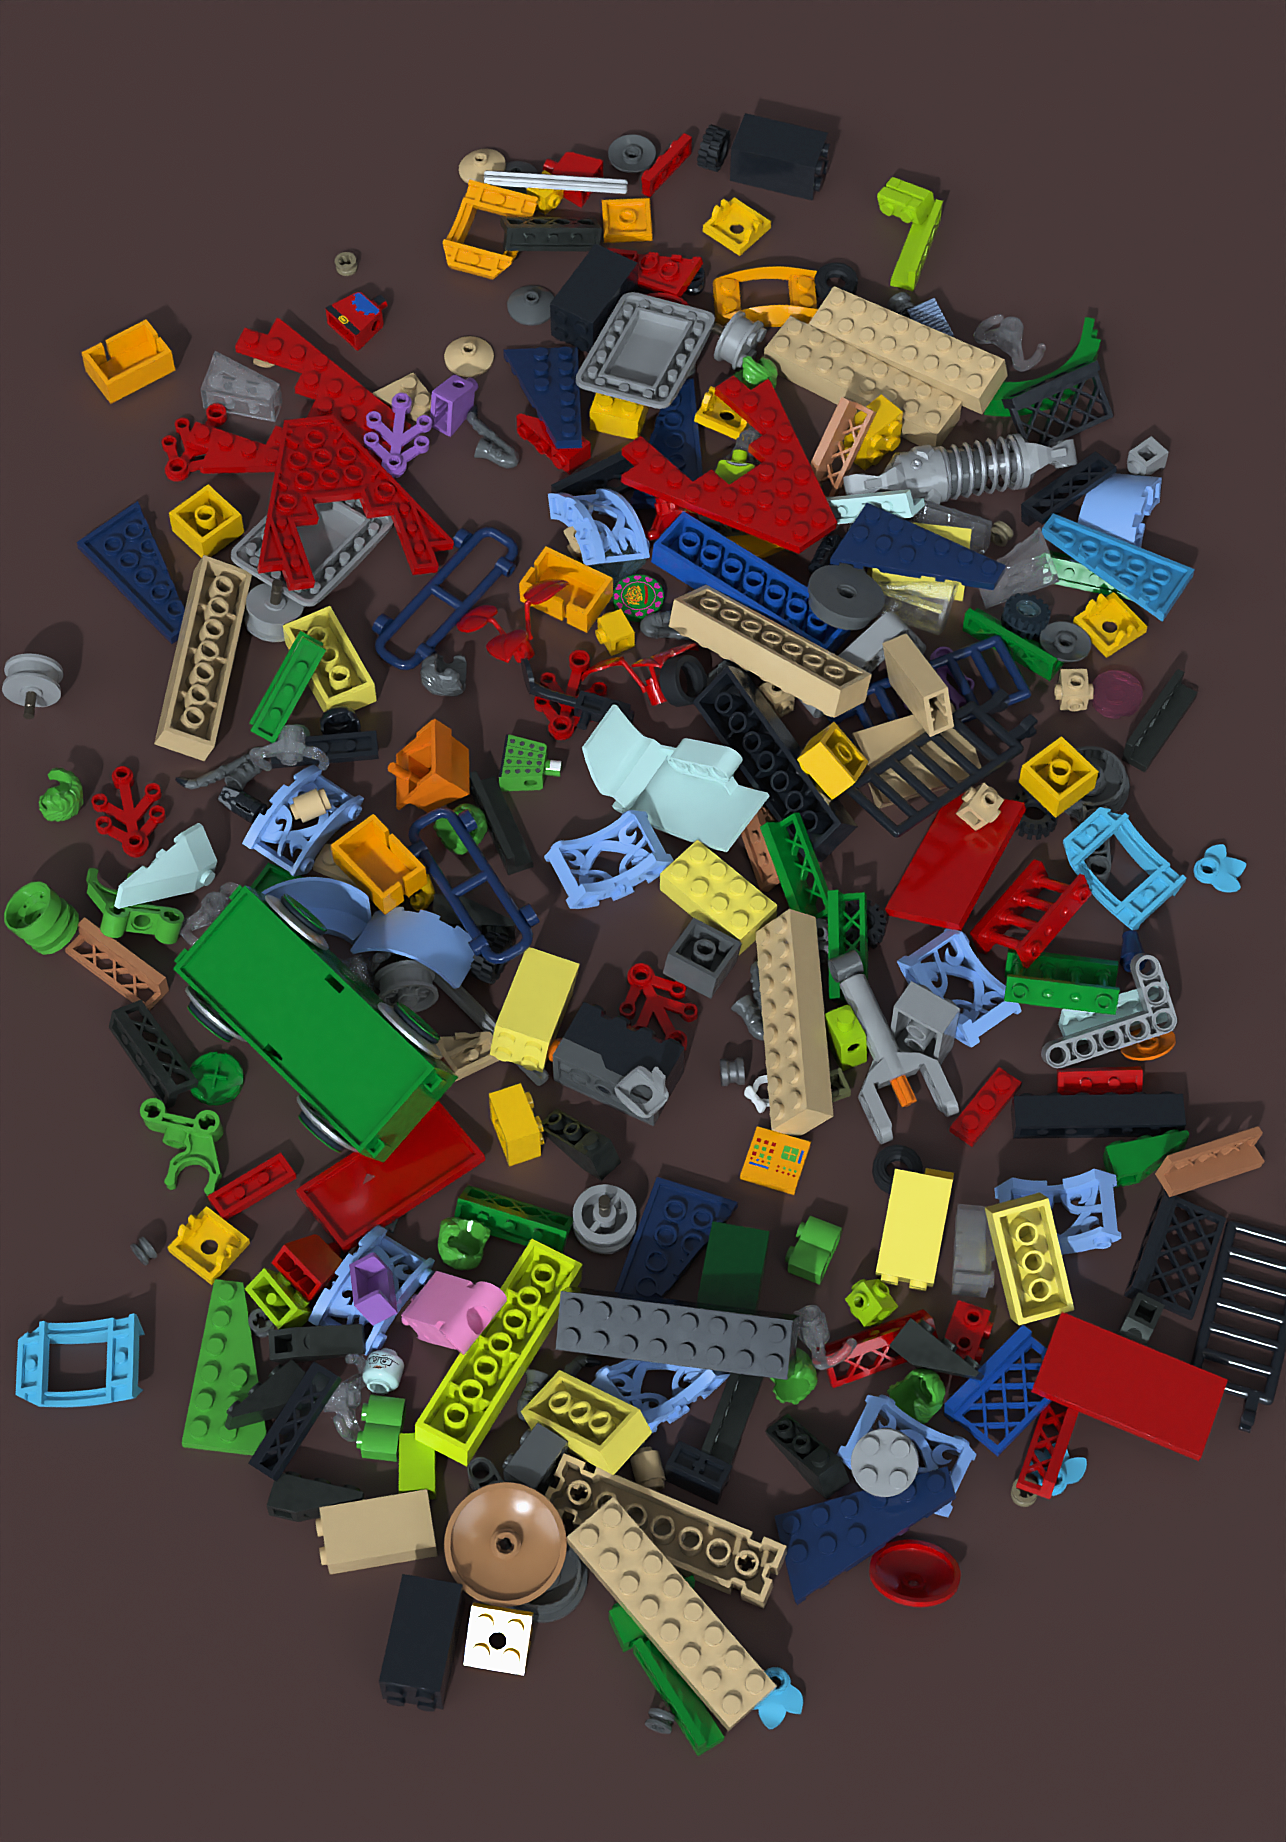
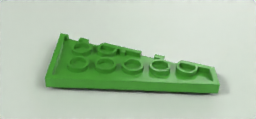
(223, 1376)

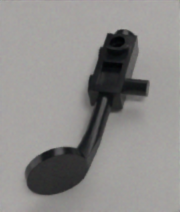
(586, 706)

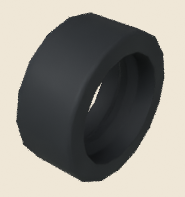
(670, 681)

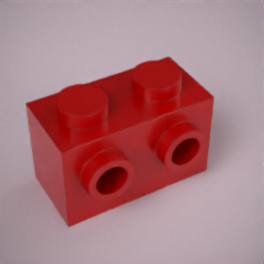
(968, 1328)

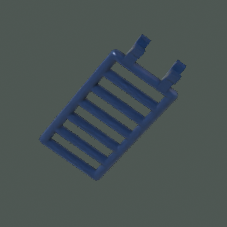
(950, 659)

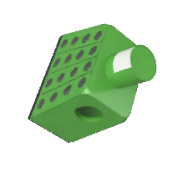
(525, 765)

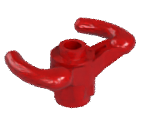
(666, 515)

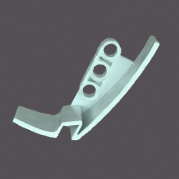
(681, 788)

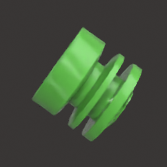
(41, 918)

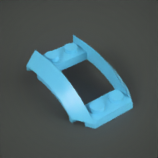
(1147, 896)
(122, 1361)

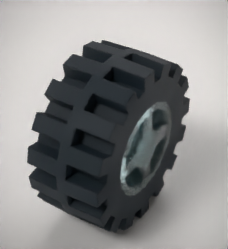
(1025, 615)

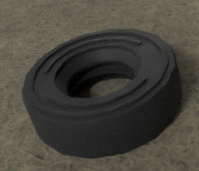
(836, 270)
(891, 1154)

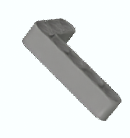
(868, 650)
(1121, 1026)

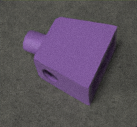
(452, 403)

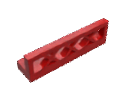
(872, 1340)
(1057, 1453)

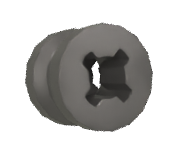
(732, 1071)

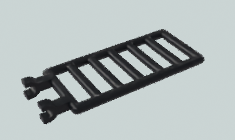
(984, 714)
(1214, 1301)

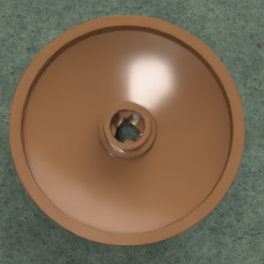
(498, 1574)

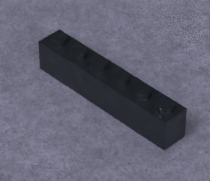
(1096, 1115)

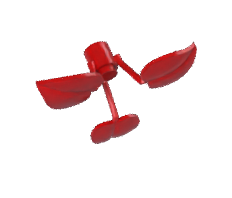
(518, 641)
(657, 660)

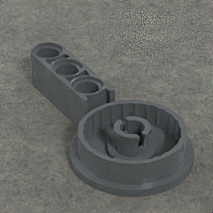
(862, 593)
(1110, 793)
(570, 1584)

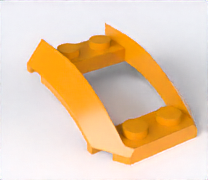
(492, 200)
(801, 293)

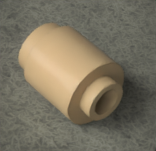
(310, 805)
(648, 1468)

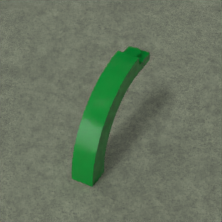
(1086, 351)

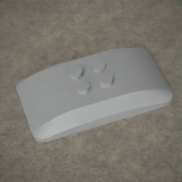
(646, 350)
(331, 546)

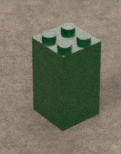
(734, 1266)

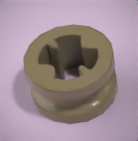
(346, 257)
(1001, 533)
(1021, 1501)

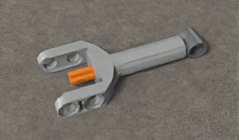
(889, 1062)

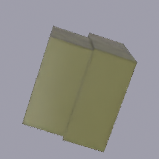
(840, 1084)

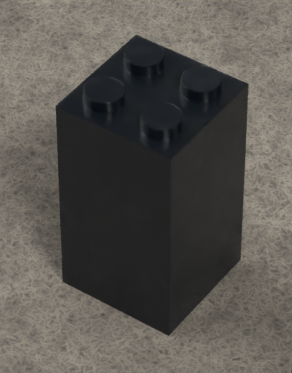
(779, 157)
(591, 296)
(422, 1642)

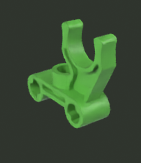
(139, 918)
(188, 1135)

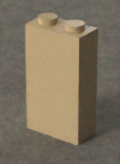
(918, 685)
(376, 1532)

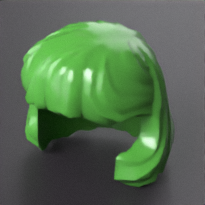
(756, 373)
(64, 800)
(449, 836)
(462, 1242)
(799, 1384)
(919, 1394)

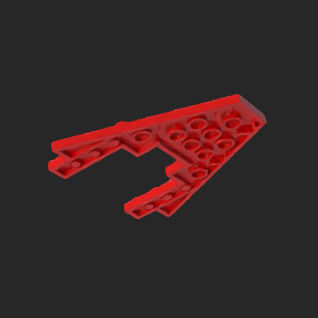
(320, 380)
(325, 465)
(772, 501)

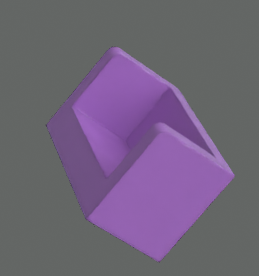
(373, 1288)

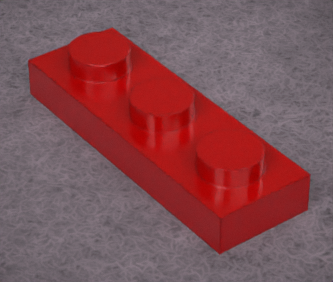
(666, 165)
(1099, 1080)
(985, 1107)
(252, 1187)

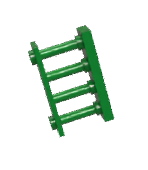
(287, 687)
(1063, 982)

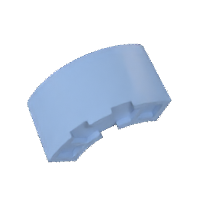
(1120, 505)
(335, 903)
(421, 939)

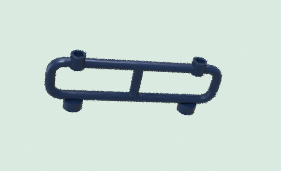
(465, 542)
(523, 918)

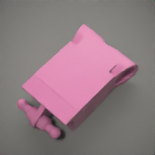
(453, 1310)

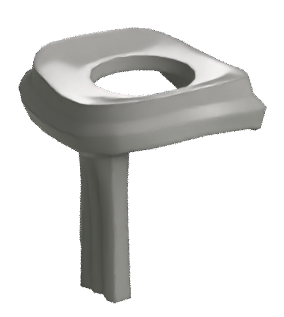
(643, 1076)

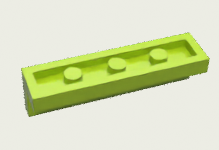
(916, 250)

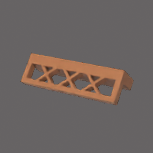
(832, 442)
(758, 851)
(123, 958)
(1210, 1162)

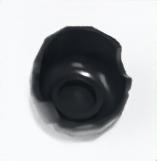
(339, 720)

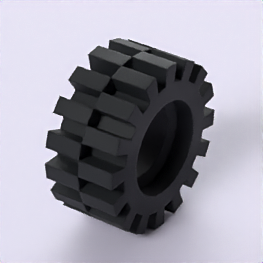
(714, 148)
(1034, 827)
(877, 922)
(481, 967)

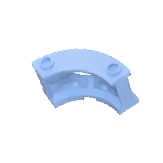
(577, 512)
(267, 830)
(587, 849)
(968, 1025)
(1083, 1187)
(334, 1304)
(701, 1382)
(919, 1434)

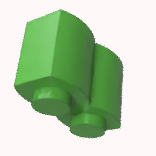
(814, 1249)
(382, 1427)

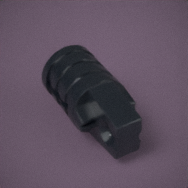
(824, 552)
(242, 803)

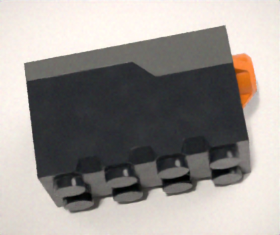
(604, 1050)

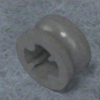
(143, 1251)
(257, 1331)
(660, 1720)

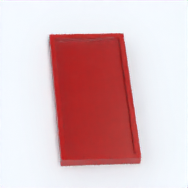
(953, 866)
(417, 1169)
(1129, 1386)

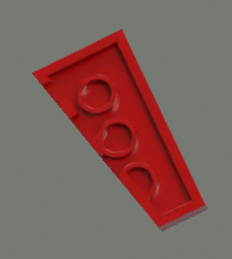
(663, 273)

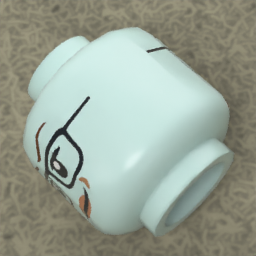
(383, 1371)

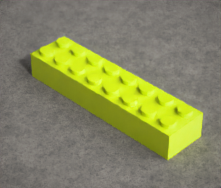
(497, 1360)

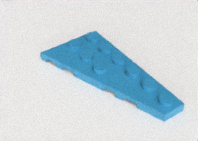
(1137, 573)

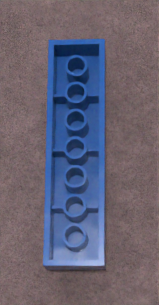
(708, 558)

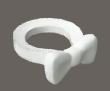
(750, 1093)

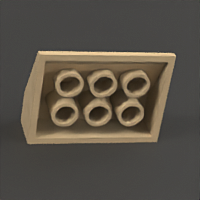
(885, 739)

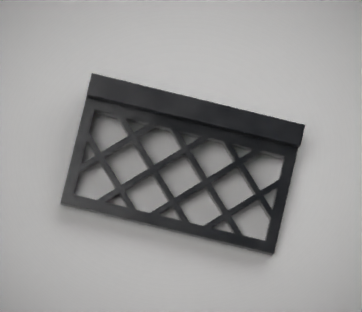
(1057, 385)
(1151, 1248)

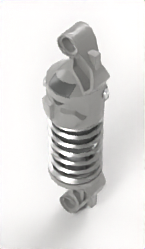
(946, 474)

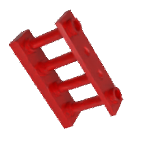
(1016, 899)

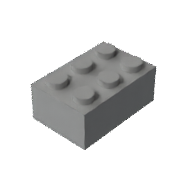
(924, 1022)

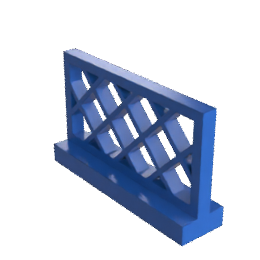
(994, 1370)

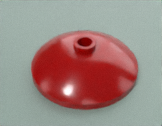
(915, 1573)

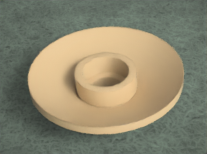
(477, 162)
(469, 356)

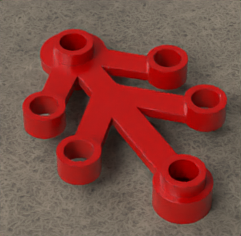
(216, 417)
(563, 719)
(130, 815)
(656, 1003)

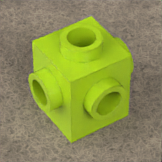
(870, 1302)

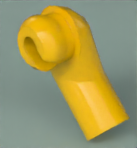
(424, 897)

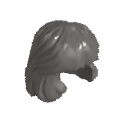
(443, 677)

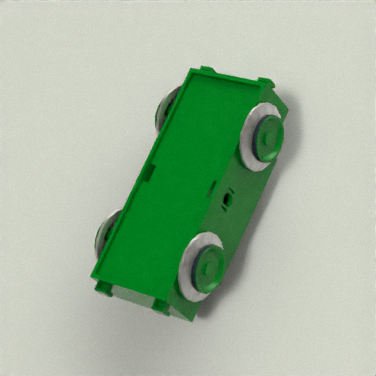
(353, 1059)

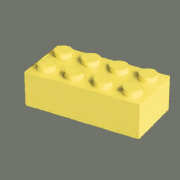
(340, 673)
(717, 894)
(1029, 1258)
(592, 1421)

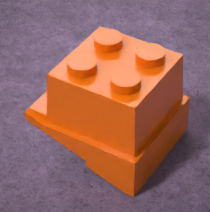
(431, 769)

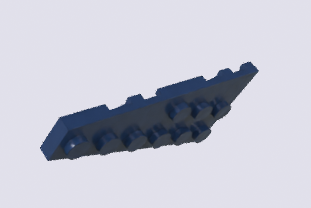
(551, 387)
(676, 439)
(908, 550)
(134, 565)
(670, 1237)
(851, 1528)

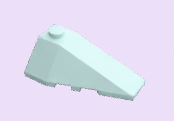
(173, 872)

